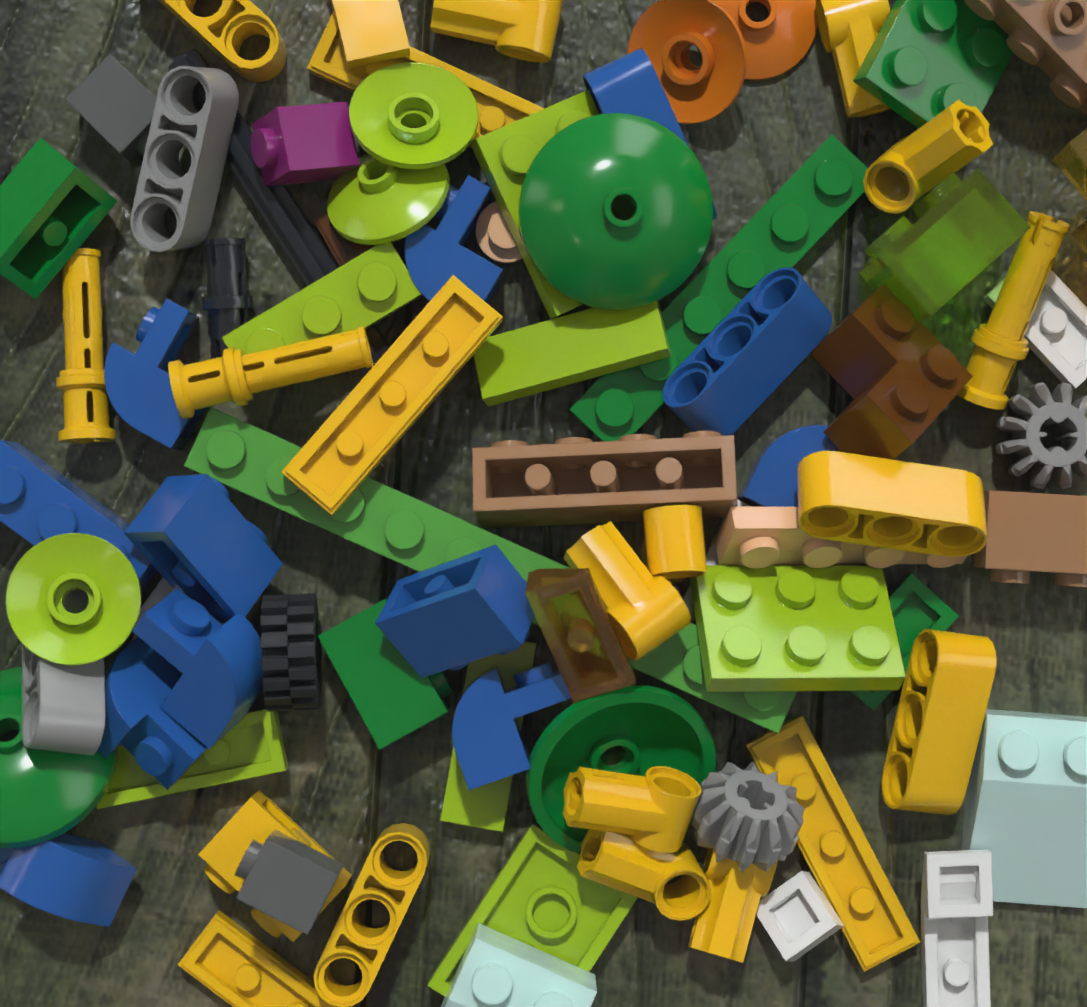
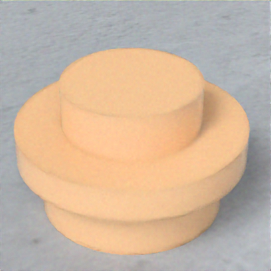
(495, 236)

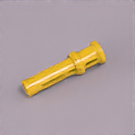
(1002, 339)
(239, 375)
(83, 378)

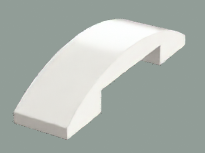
(955, 928)

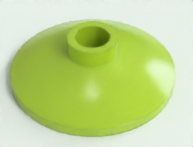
(413, 97)
(384, 201)
(54, 570)

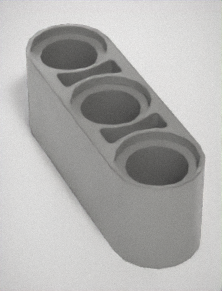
(161, 178)
(63, 702)

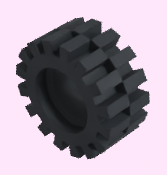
(291, 652)

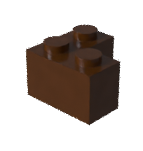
(892, 372)

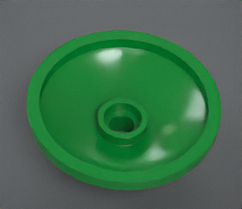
(570, 219)
(644, 725)
(42, 789)

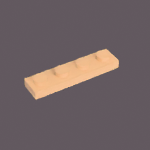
(773, 537)

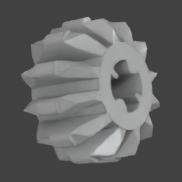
(1043, 411)
(747, 816)

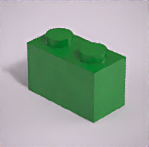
(46, 216)
(381, 680)

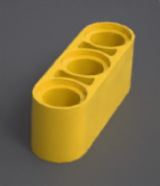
(227, 31)
(891, 504)
(938, 722)
(366, 944)

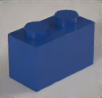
(204, 545)
(458, 612)

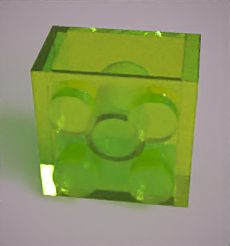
(953, 240)

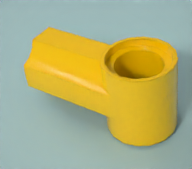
(514, 27)
(848, 32)
(927, 157)
(674, 542)
(640, 606)
(647, 808)
(644, 873)
(732, 908)

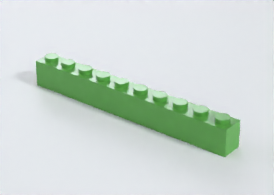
(427, 537)

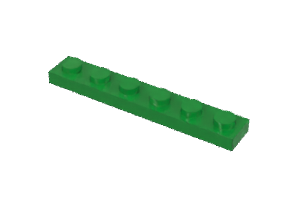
(769, 241)

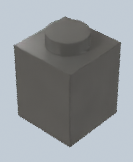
(116, 107)
(287, 880)

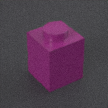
(304, 144)

